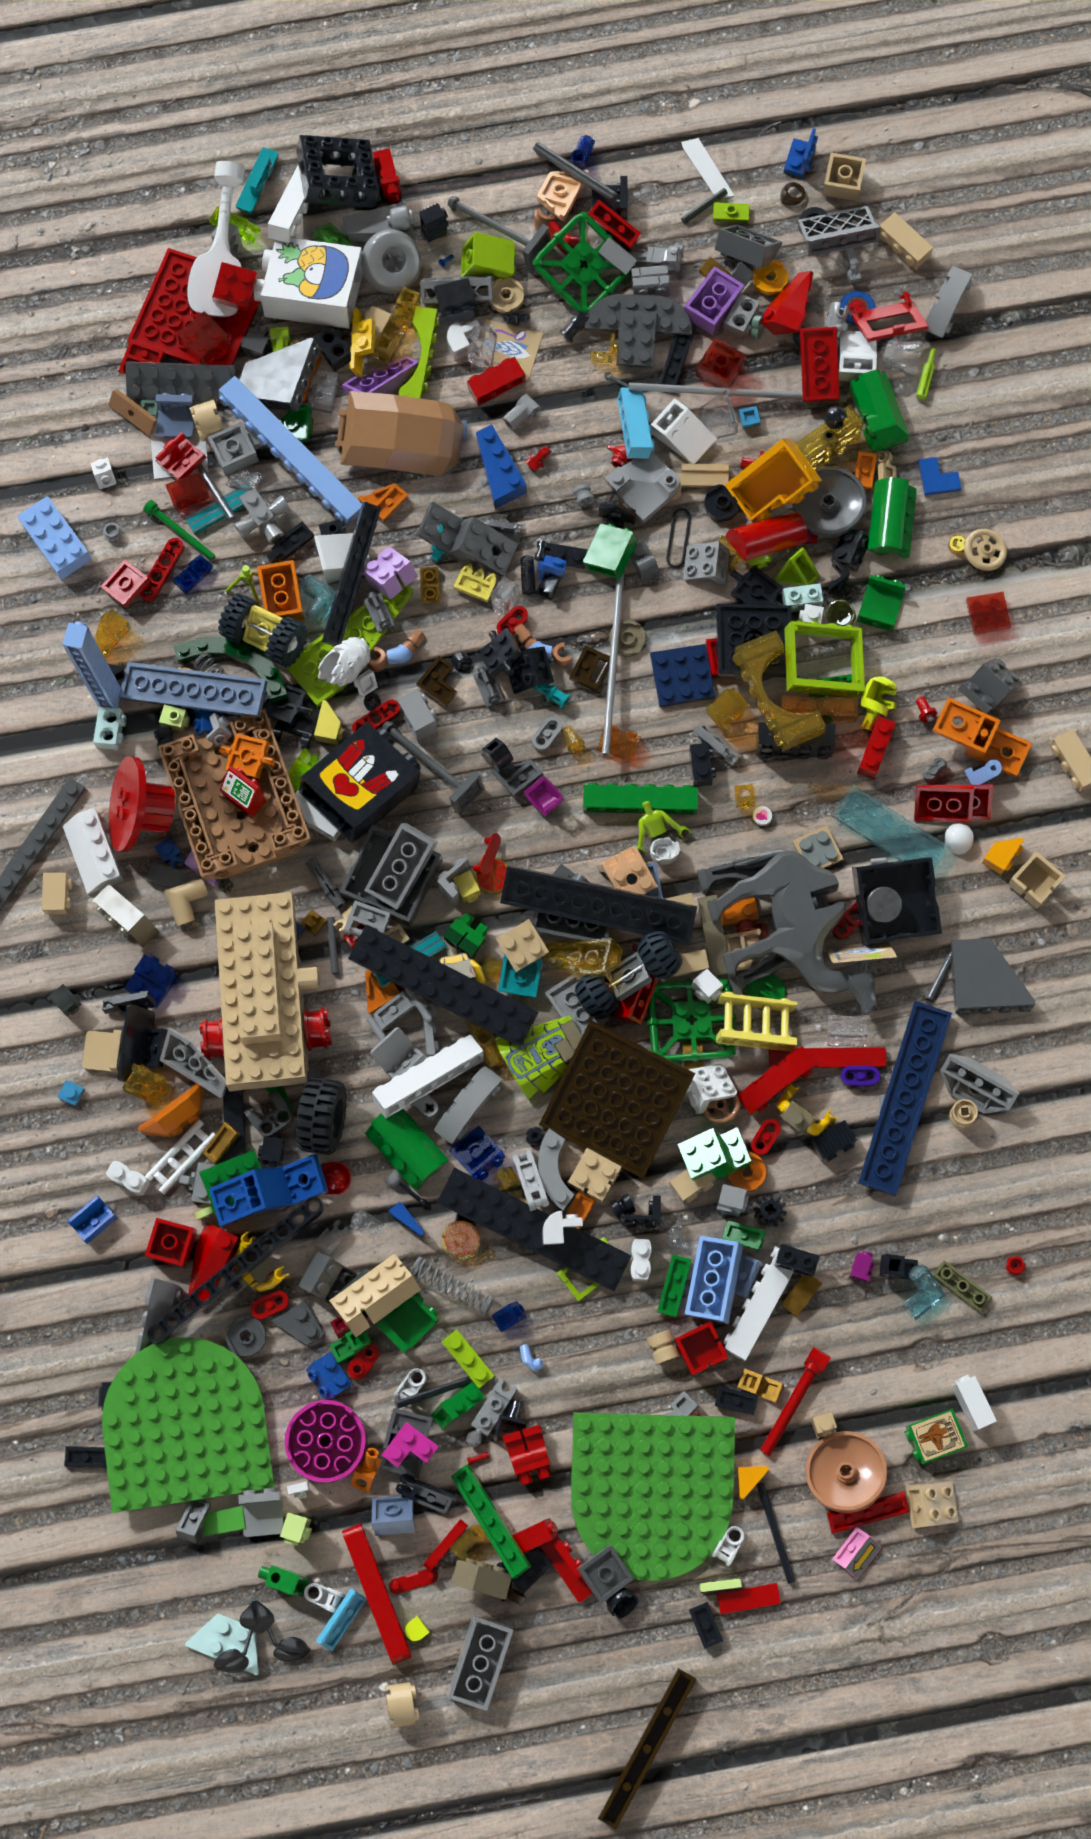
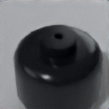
(461, 661)

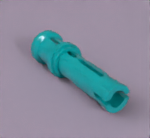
(553, 694)

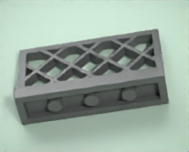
(839, 237)

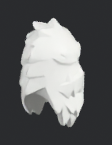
(345, 661)

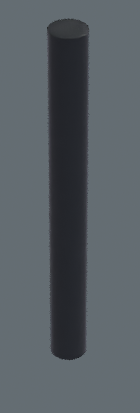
(432, 1392)

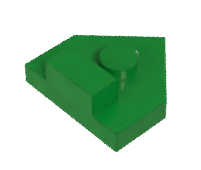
(299, 423)

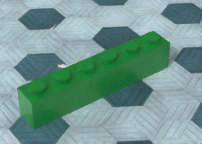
(629, 798)

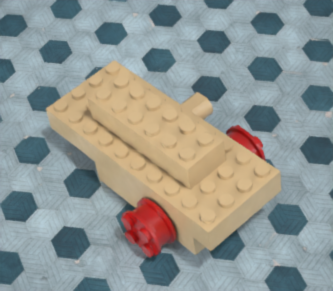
(262, 998)

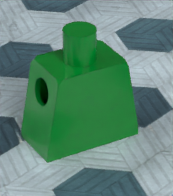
(289, 1582)

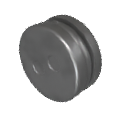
(883, 904)

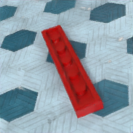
(837, 1057)

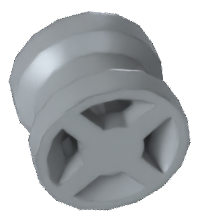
(583, 494)

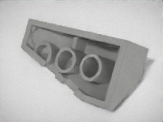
(189, 1061)
(159, 1299)

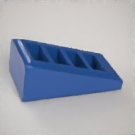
(402, 1215)

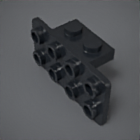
(140, 1041)

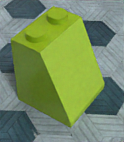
(488, 256)

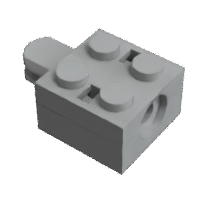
(234, 448)

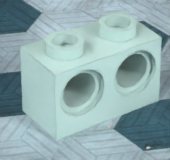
(802, 595)
(104, 728)

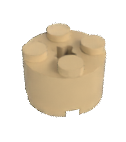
(206, 419)
(400, 1704)

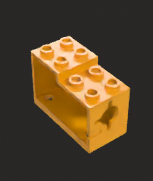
(774, 480)

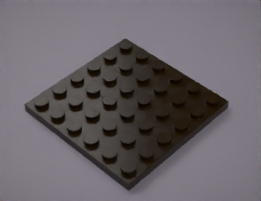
(617, 1098)

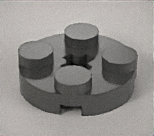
(234, 1336)

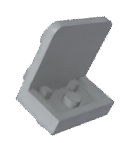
(396, 1053)
(262, 1512)

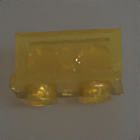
(146, 1084)

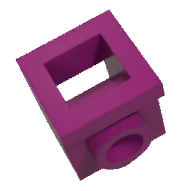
(862, 1266)

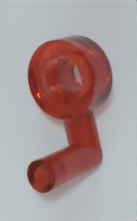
(747, 925)

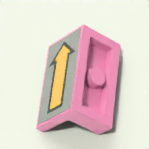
(857, 1552)

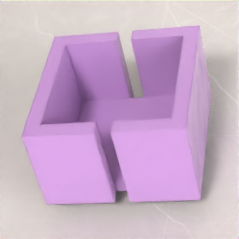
(382, 572)

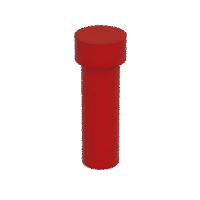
(477, 1458)

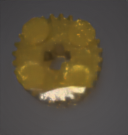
(727, 707)

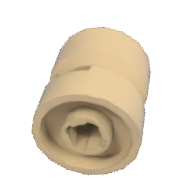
(963, 1113)
(663, 1347)

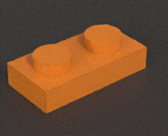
(865, 469)

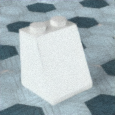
(333, 553)

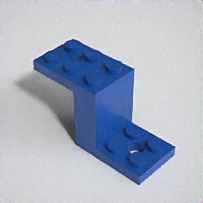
(268, 1190)

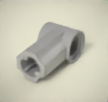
(524, 409)

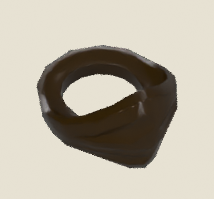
(787, 199)

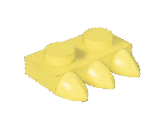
(475, 584)

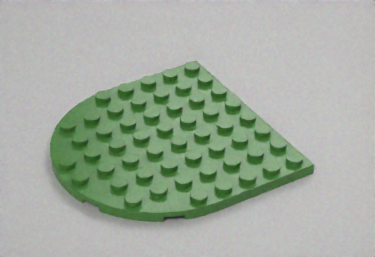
(184, 1427)
(653, 1488)

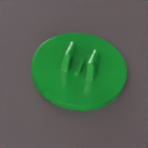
(768, 987)

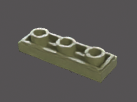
(972, 1294)

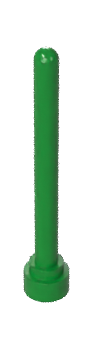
(151, 508)

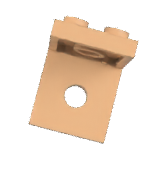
(625, 863)

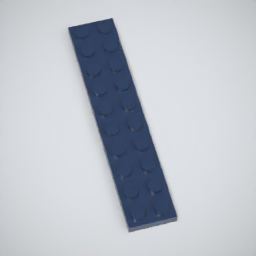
(904, 1098)

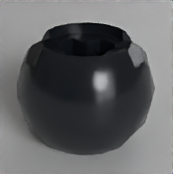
(835, 417)

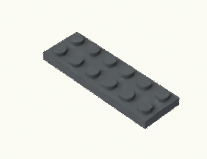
(199, 380)

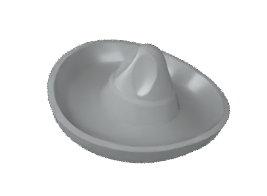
(391, 261)

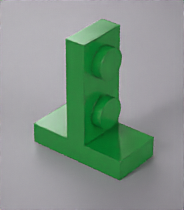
(457, 1405)

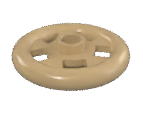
(976, 561)

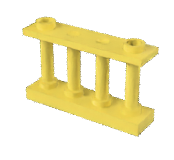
(747, 1037)

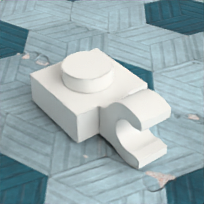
(299, 1490)

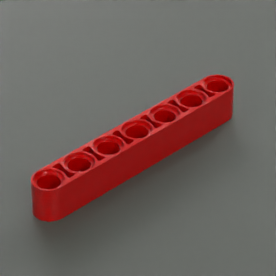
(376, 1594)

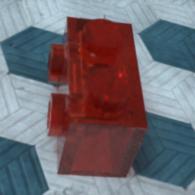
(187, 491)

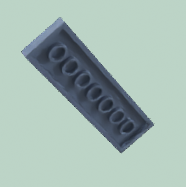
(193, 689)

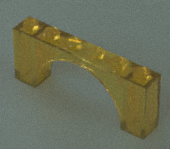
(788, 727)

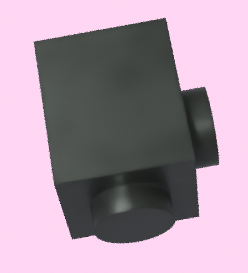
(65, 1000)

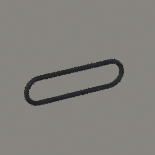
(670, 537)

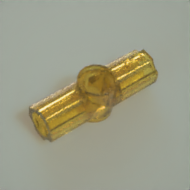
(491, 1052)

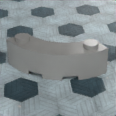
(949, 298)
(467, 1104)
(549, 1172)

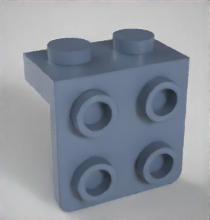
(174, 415)

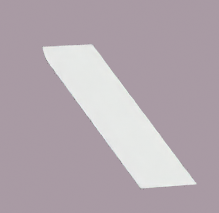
(706, 166)

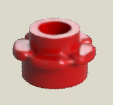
(1020, 1265)

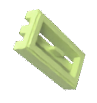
(719, 1585)

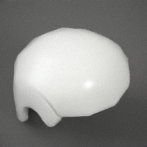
(959, 838)
(664, 851)

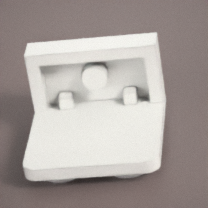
(709, 1085)

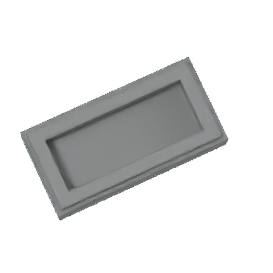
(617, 256)

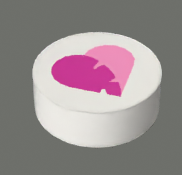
(762, 816)

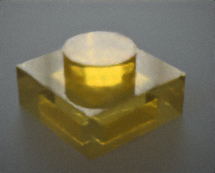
(492, 968)

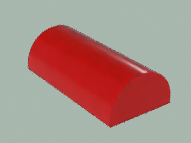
(768, 535)

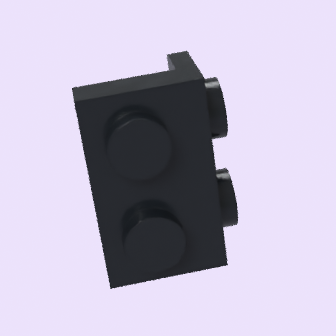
(851, 549)

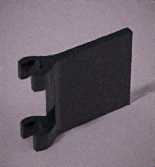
(302, 726)

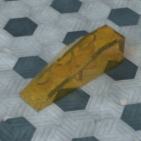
(586, 956)

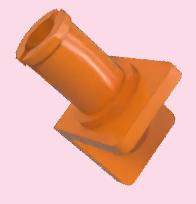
(367, 1470)

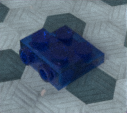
(152, 977)
(478, 1153)

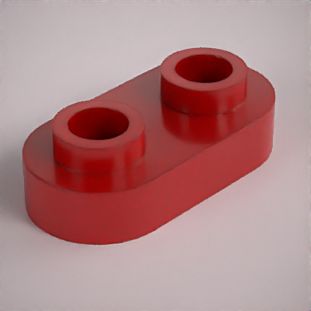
(509, 620)
(764, 1137)
(269, 1304)
(364, 1362)

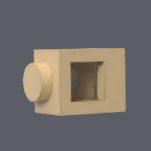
(824, 1425)

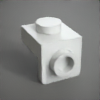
(103, 473)

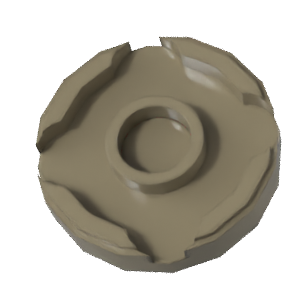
(631, 638)

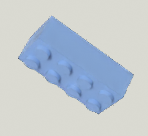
(54, 537)
(714, 1279)

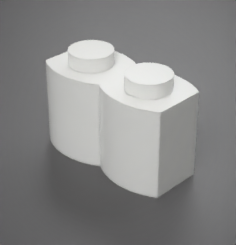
(125, 1177)
(640, 1265)

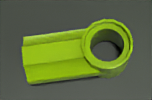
(279, 337)

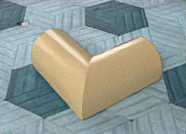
(179, 899)

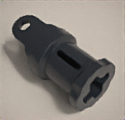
(576, 324)

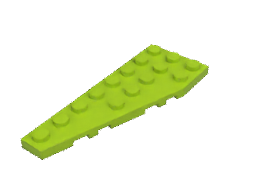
(359, 625)

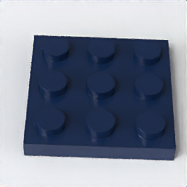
(682, 675)

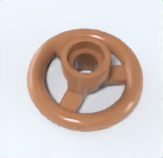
(728, 1117)

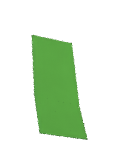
(224, 1521)

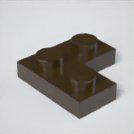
(433, 682)

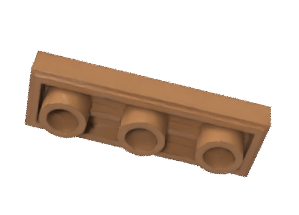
(132, 412)

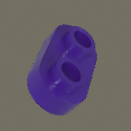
(859, 1075)

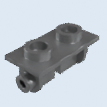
(510, 530)
(378, 612)
(488, 687)

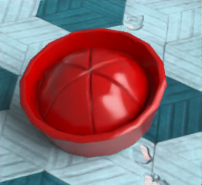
(336, 1177)

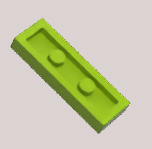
(468, 1359)

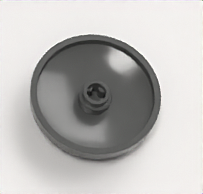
(835, 505)

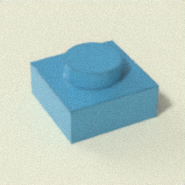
(749, 417)
(71, 1093)

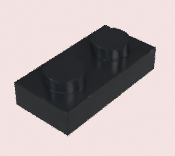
(736, 1400)
(705, 1625)

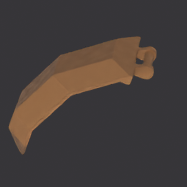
(399, 433)

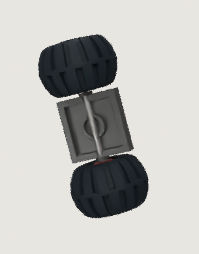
(654, 955)

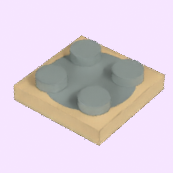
(818, 848)

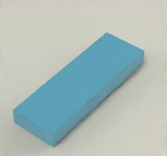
(341, 1619)

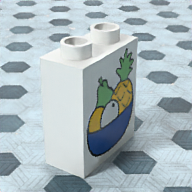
(310, 282)

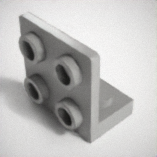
(706, 562)
(446, 884)

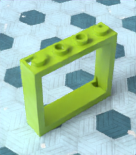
(823, 687)

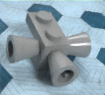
(261, 516)

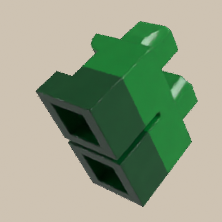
(465, 938)

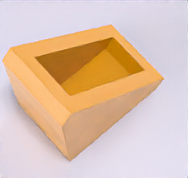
(748, 1478)

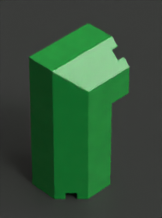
(879, 411)

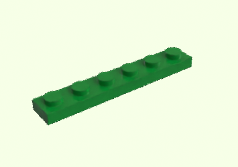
(491, 1521)

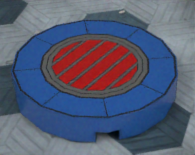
(861, 298)

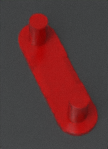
(490, 853)
(413, 1581)

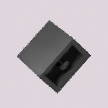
(325, 1277)

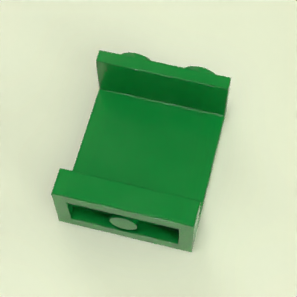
(881, 602)
(408, 1322)

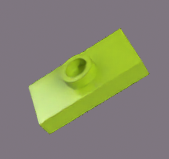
(731, 212)

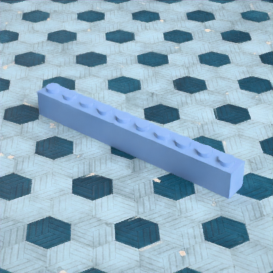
(290, 450)
(91, 665)

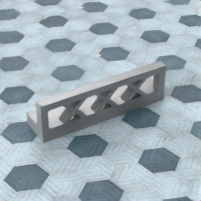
(476, 280)

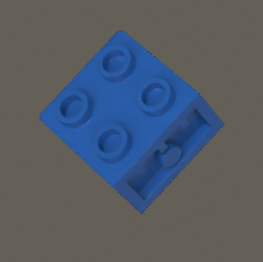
(801, 155)

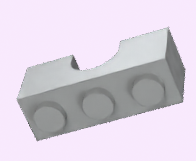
(732, 1200)

